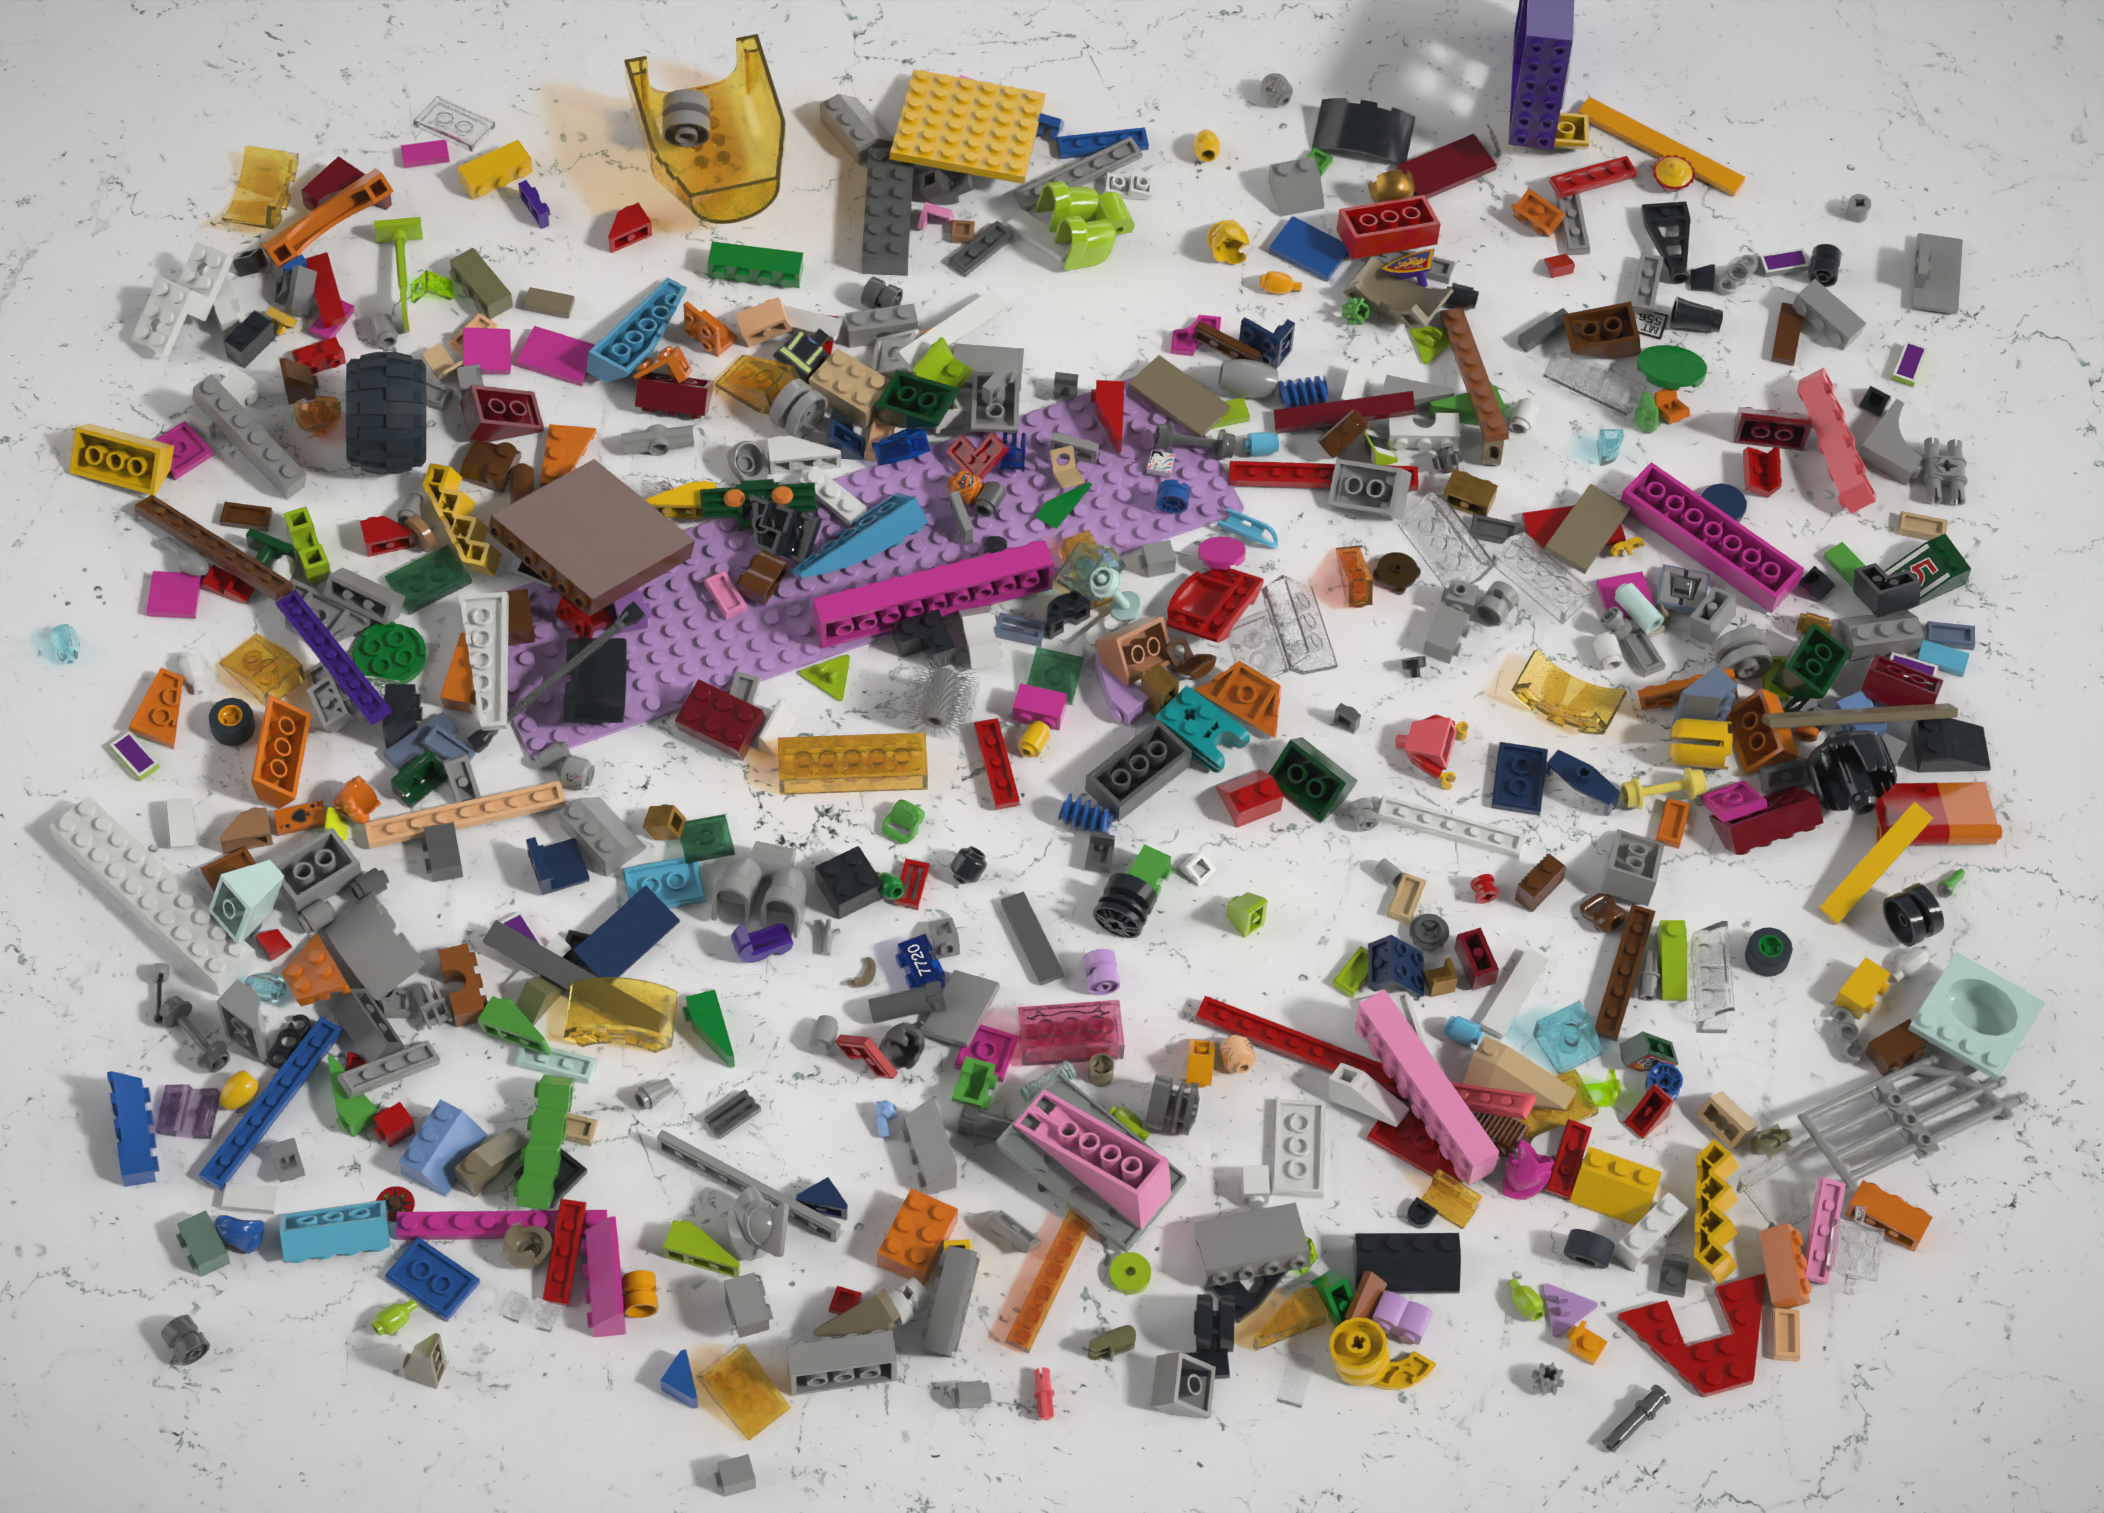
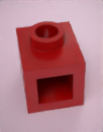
(393, 1124)

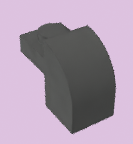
(944, 188)

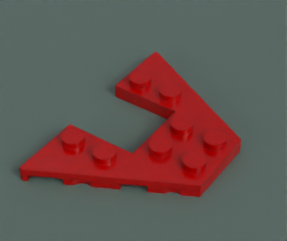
(1715, 1363)

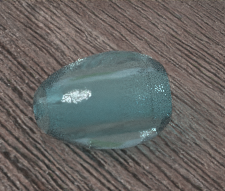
(65, 643)
(269, 986)

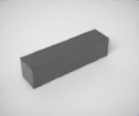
(1542, 331)

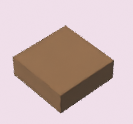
(962, 231)

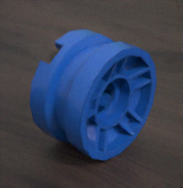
(1172, 496)
(1665, 1073)

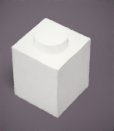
(1255, 1185)

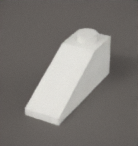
(794, 454)

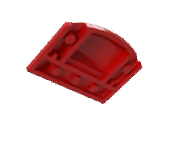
(1212, 602)

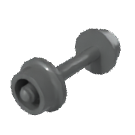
(1223, 445)
(213, 1055)

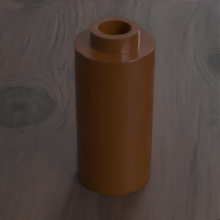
(521, 481)

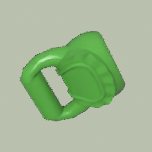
(1647, 414)
(907, 816)

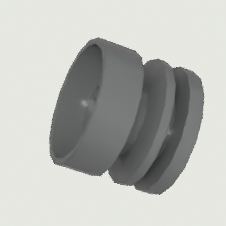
(1172, 1105)

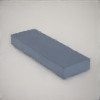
(410, 747)

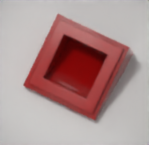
(1559, 265)
(273, 943)

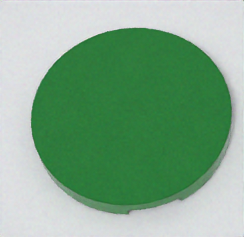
(1671, 367)
(390, 652)

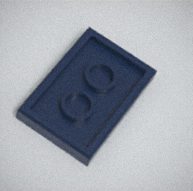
(1519, 778)

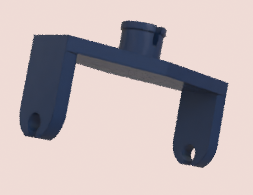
(1584, 779)

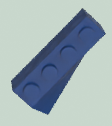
(132, 1129)

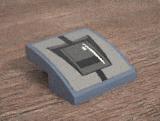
(1682, 588)

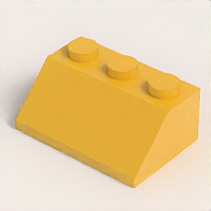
(1572, 131)
(1615, 1186)

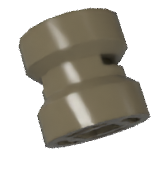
(1104, 1065)

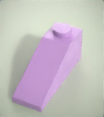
(1124, 701)

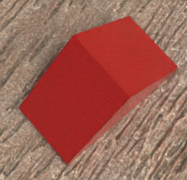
(1650, 1111)

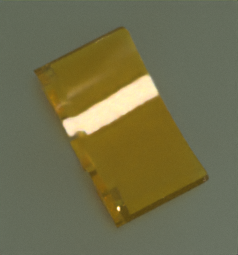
(263, 187)
(1566, 697)
(623, 1010)

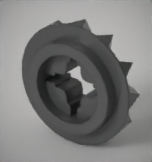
(1429, 922)

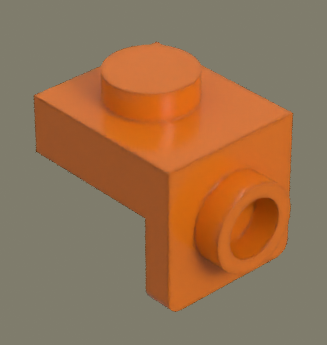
(1670, 407)

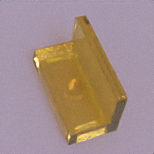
(1452, 1199)

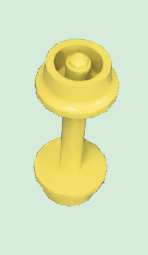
(1693, 783)

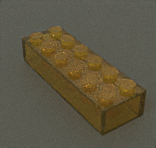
(852, 763)

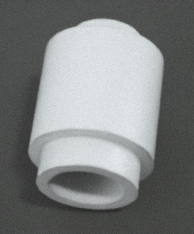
(1523, 415)
(1608, 651)

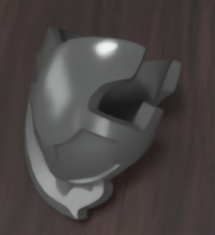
(903, 1044)

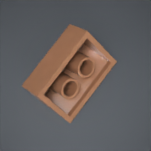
(1134, 648)

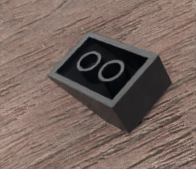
(1949, 746)

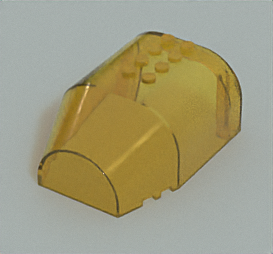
(744, 158)

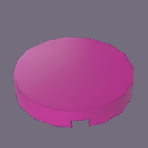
(1221, 552)

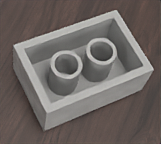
(317, 870)

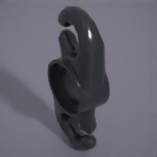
(279, 1048)

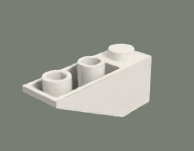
(1363, 1094)

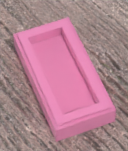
(725, 595)

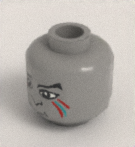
(575, 772)

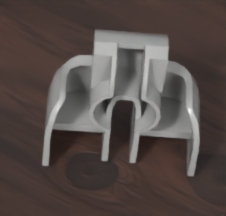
(770, 865)

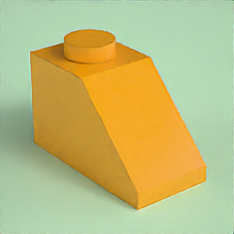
(1200, 1062)

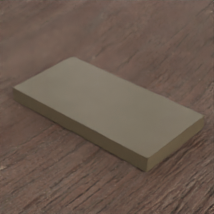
(1179, 396)
(1587, 529)

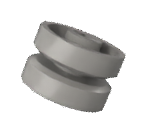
(798, 409)
(1743, 651)

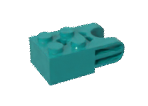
(1202, 727)

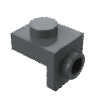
(1100, 852)

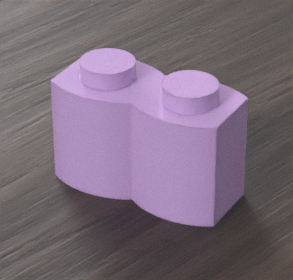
(1402, 1317)

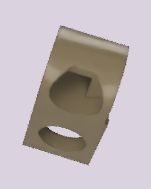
(1492, 452)

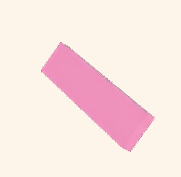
(1826, 1208)

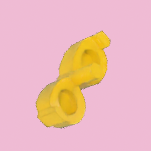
(1628, 545)

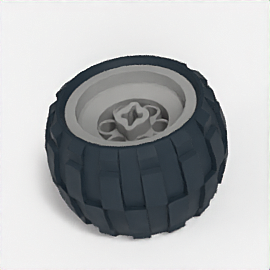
(386, 412)

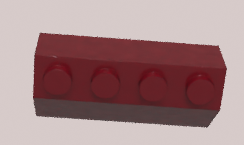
(1786, 814)

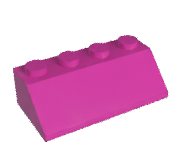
(604, 1279)

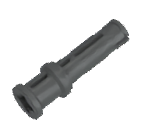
(1643, 1411)

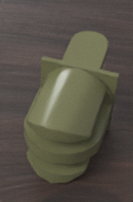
(1771, 1141)
(1112, 1343)

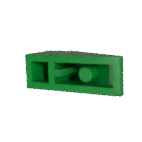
(708, 1023)

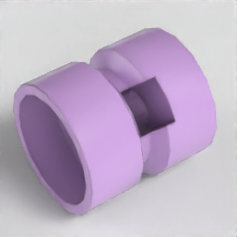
(1101, 971)

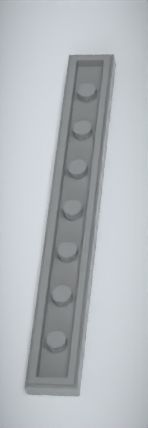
(741, 1181)

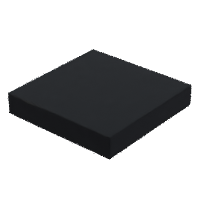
(568, 1176)

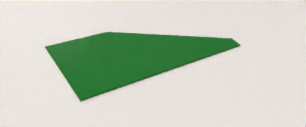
(1059, 507)

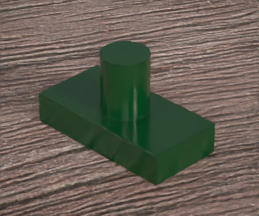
(268, 546)

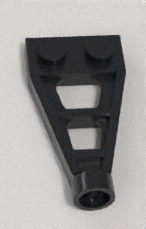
(1669, 214)
(1248, 1302)

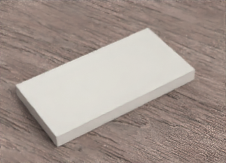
(1299, 1148)

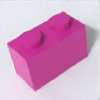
(1039, 705)

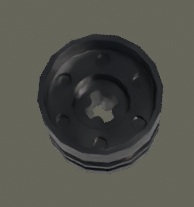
(1125, 905)

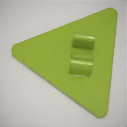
(1429, 342)
(829, 676)

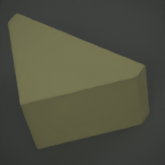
(537, 998)

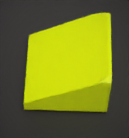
(337, 821)

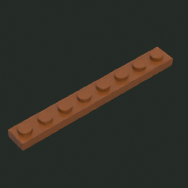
(1474, 375)

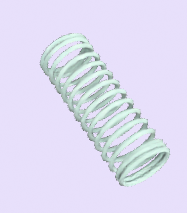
(1065, 1070)

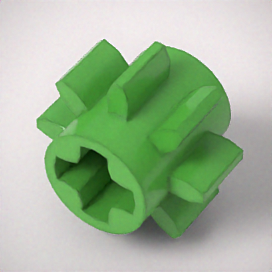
(1355, 311)

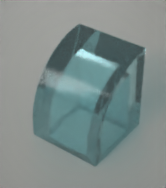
(1609, 445)

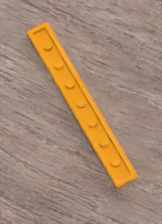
(1661, 145)

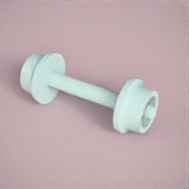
(1106, 584)

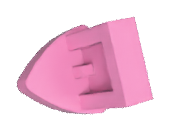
(935, 213)

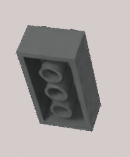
(1138, 770)

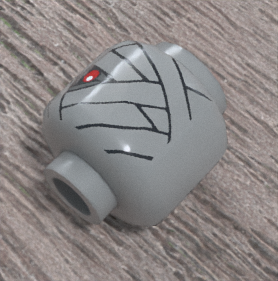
(1276, 89)

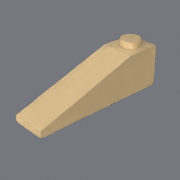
(1506, 1069)

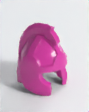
(1527, 1173)

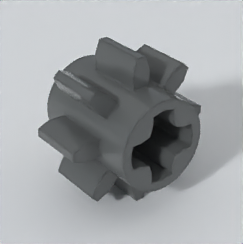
(1447, 459)

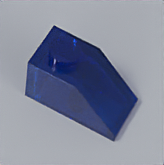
(901, 446)

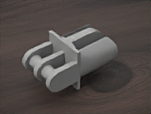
(432, 1006)

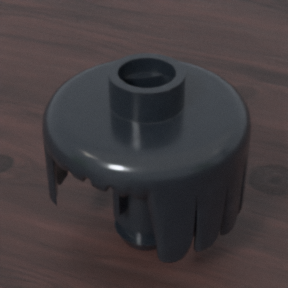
(1851, 771)

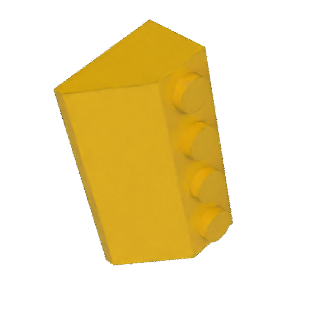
(120, 458)

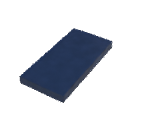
(627, 935)

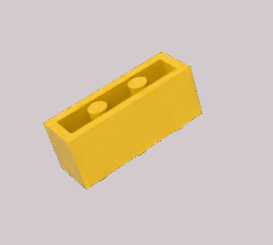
(495, 169)

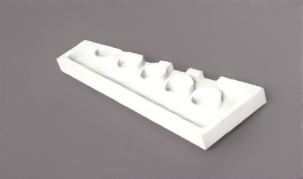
(487, 641)

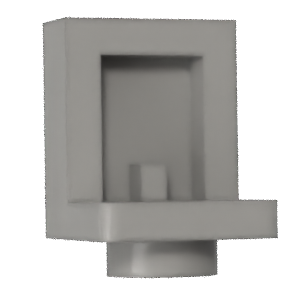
(287, 1160)

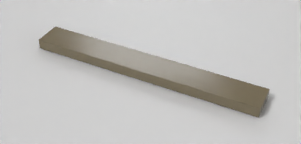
(1860, 715)

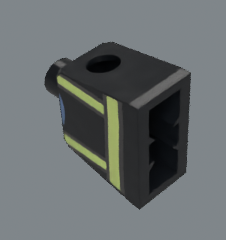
(804, 353)

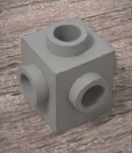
(1460, 596)

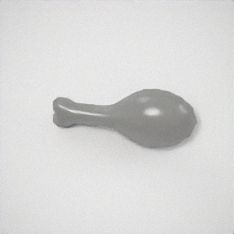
(188, 561)

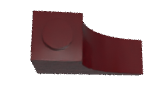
(331, 181)

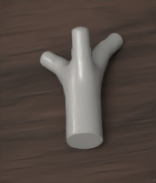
(827, 936)

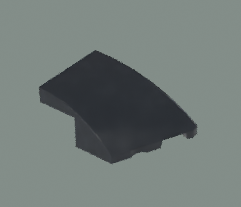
(783, 529)

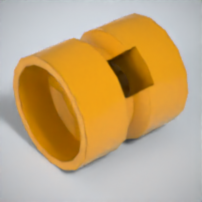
(640, 1294)

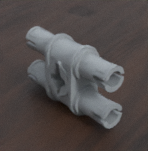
(1944, 471)

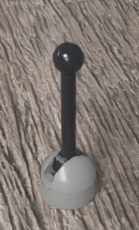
(159, 974)

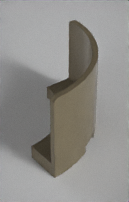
(1395, 298)

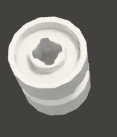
(909, 1300)

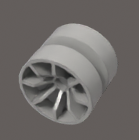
(686, 118)

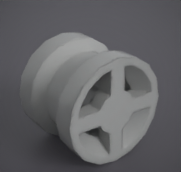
(1859, 213)

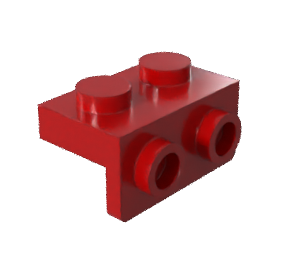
(1762, 471)

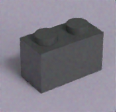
(443, 852)

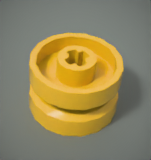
(1359, 1351)

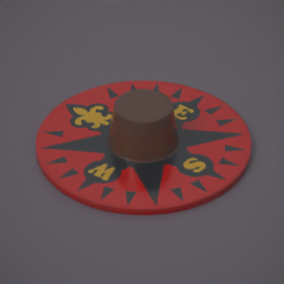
(397, 1200)

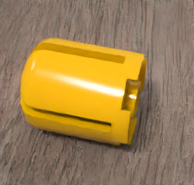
(1701, 755)

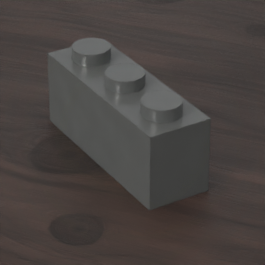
(366, 1025)

